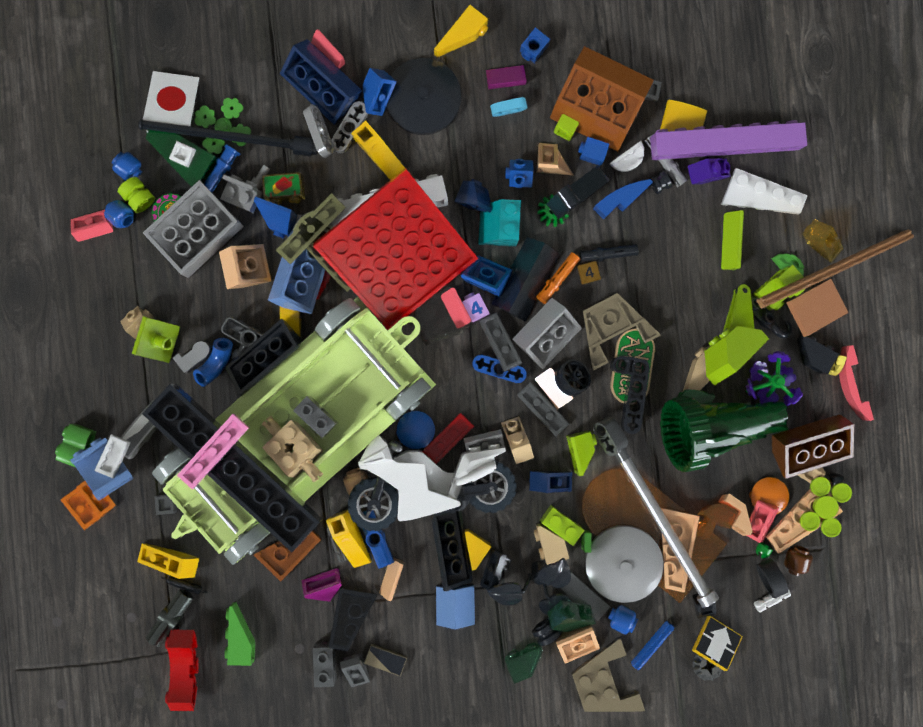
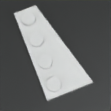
(758, 193)

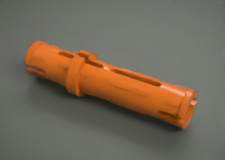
(553, 284)

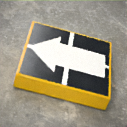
(717, 643)

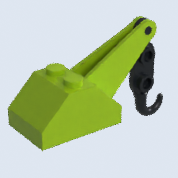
(739, 338)

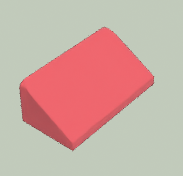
(327, 49)
(90, 226)
(455, 308)
(761, 520)

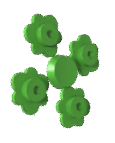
(221, 124)

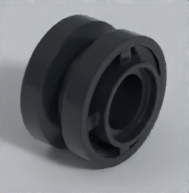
(545, 633)

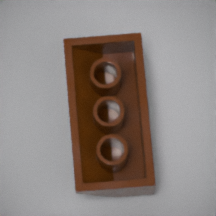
(813, 445)

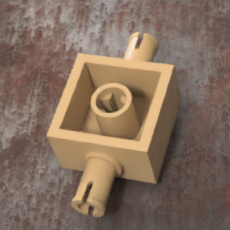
(281, 445)

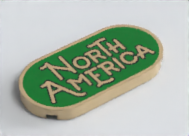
(631, 345)

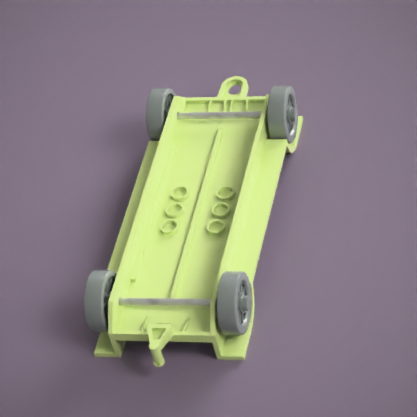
(350, 371)

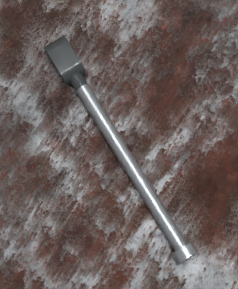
(614, 444)

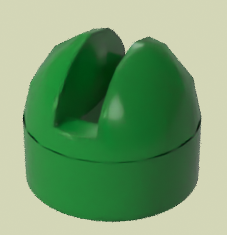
(764, 549)

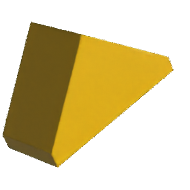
(476, 547)

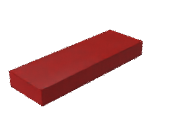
(448, 438)

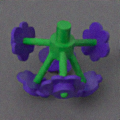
(780, 379)

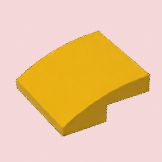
(682, 116)

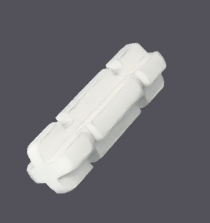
(768, 601)

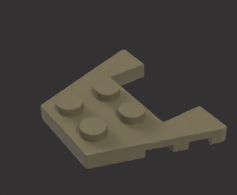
(609, 320)
(597, 685)

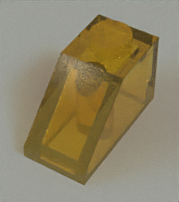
(823, 240)

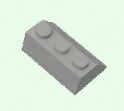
(547, 333)

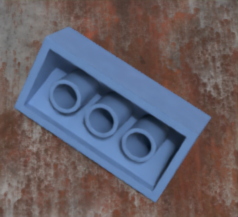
(297, 283)

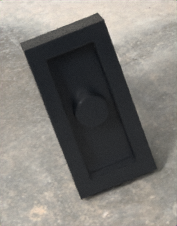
(496, 563)

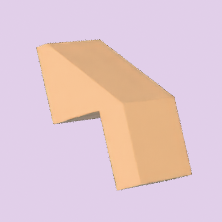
(742, 522)

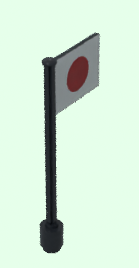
(172, 107)

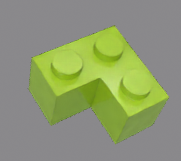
(778, 280)

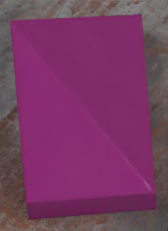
(322, 586)

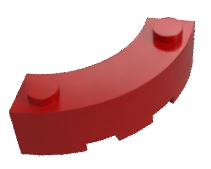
(182, 669)

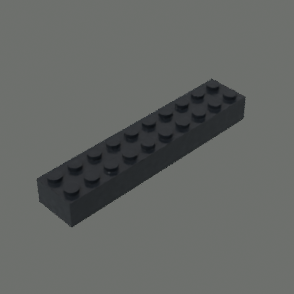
(238, 470)

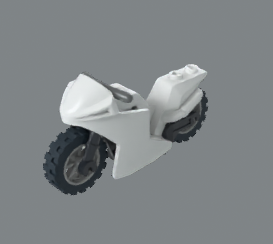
(424, 486)

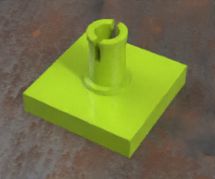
(155, 339)

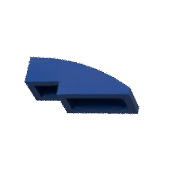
(621, 198)

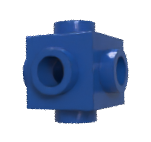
(520, 173)

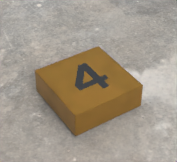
(589, 272)

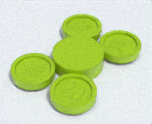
(825, 506)

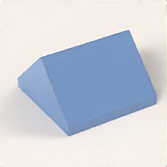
(455, 607)

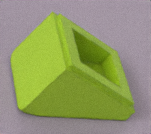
(566, 127)

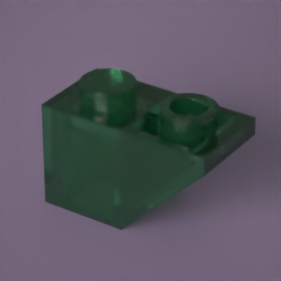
(570, 616)
(523, 662)

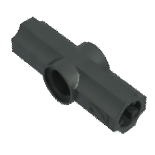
(169, 618)

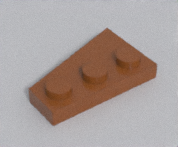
(281, 560)

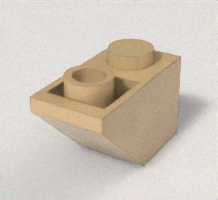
(517, 440)
(552, 545)

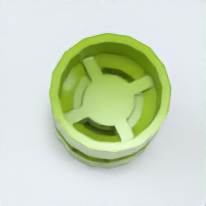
(134, 192)

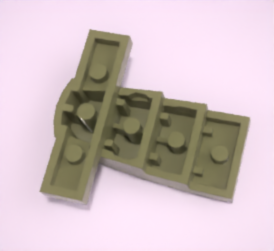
(310, 229)

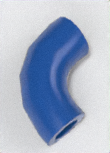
(215, 363)

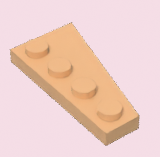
(685, 527)
(789, 530)

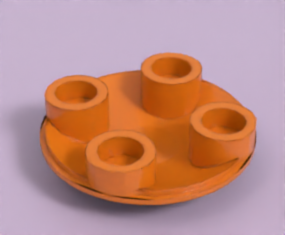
(770, 491)

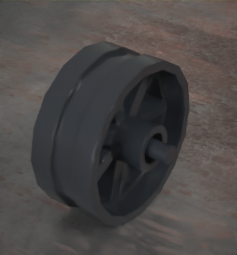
(569, 380)

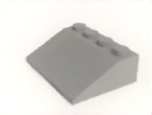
(193, 229)

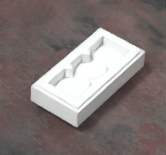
(112, 456)

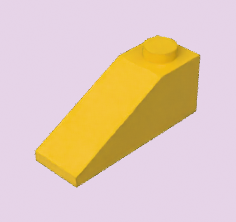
(464, 31)
(168, 561)

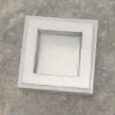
(182, 154)

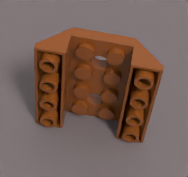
(607, 84)

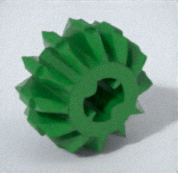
(547, 215)

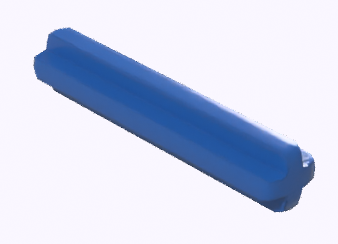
(652, 645)

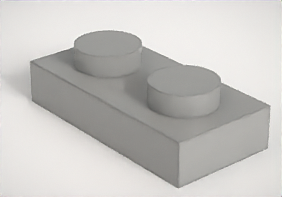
(484, 440)

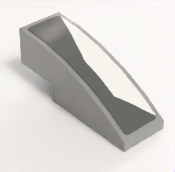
(138, 433)

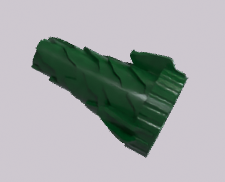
(698, 429)

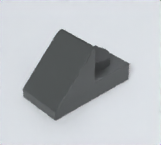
(355, 670)

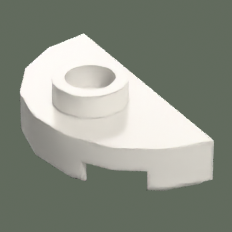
(630, 159)

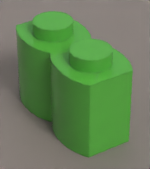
(75, 439)

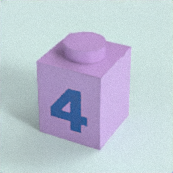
(475, 307)

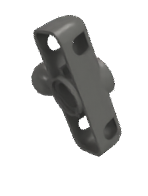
(240, 335)

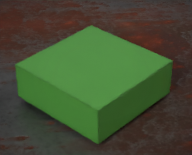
(586, 541)

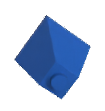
(278, 218)

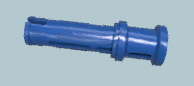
(223, 164)

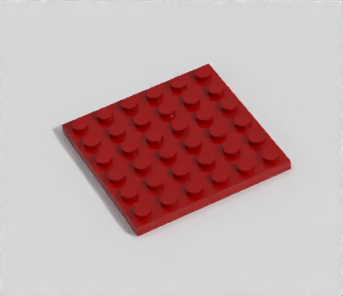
(395, 250)

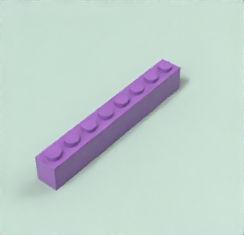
(728, 141)

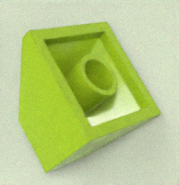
(581, 450)

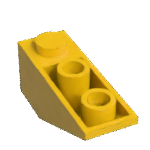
(377, 150)
(348, 538)

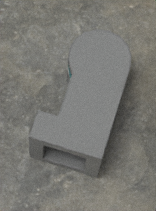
(195, 357)

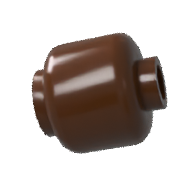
(798, 560)

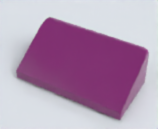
(506, 77)

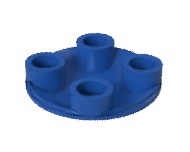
(415, 430)

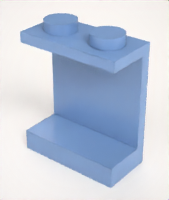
(86, 464)

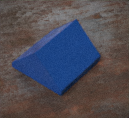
(487, 276)

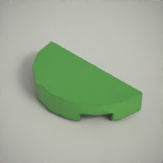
(786, 260)

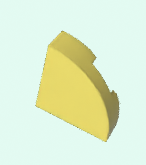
(838, 365)

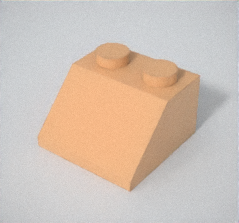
(244, 266)

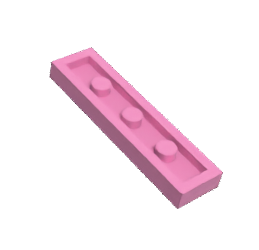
(213, 451)

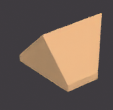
(551, 160)

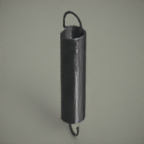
(184, 584)

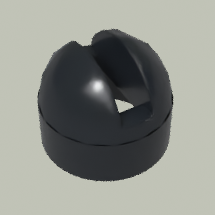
(836, 478)

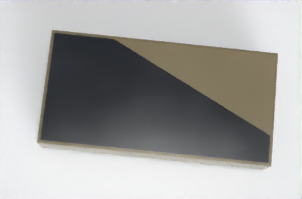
(385, 660)

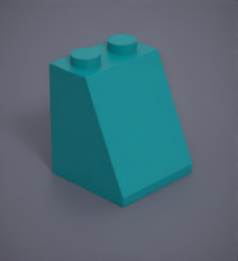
(500, 225)

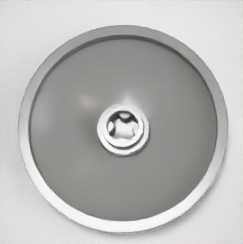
(624, 563)

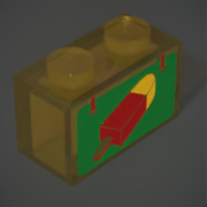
(283, 187)

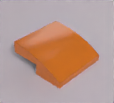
(85, 506)

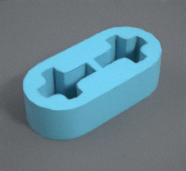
(508, 107)

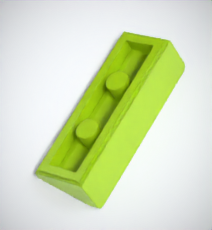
(732, 240)

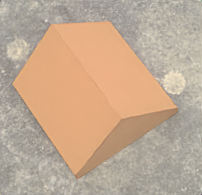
(577, 643)

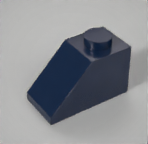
(474, 196)
(550, 481)

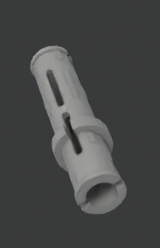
(671, 168)

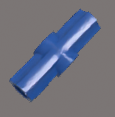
(379, 550)

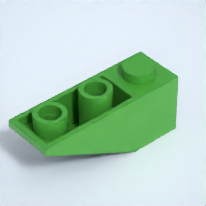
(240, 639)

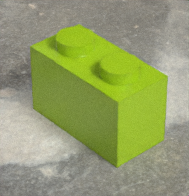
(562, 525)

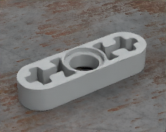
(318, 131)
(338, 136)

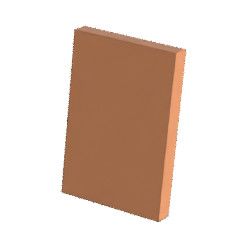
(817, 307)

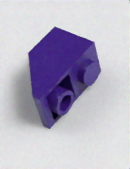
(709, 171)

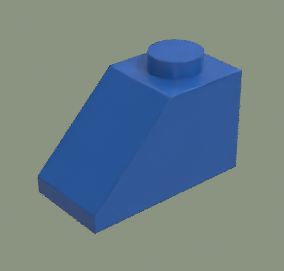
(377, 91)

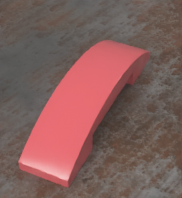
(849, 386)

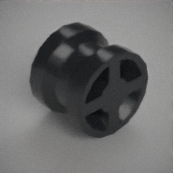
(660, 182)

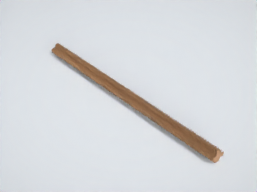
(835, 268)

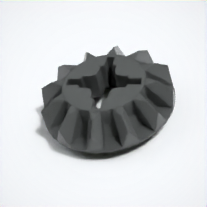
(703, 673)

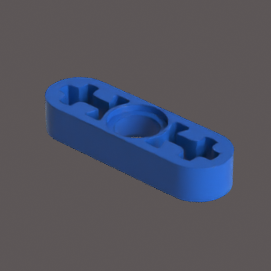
(484, 369)

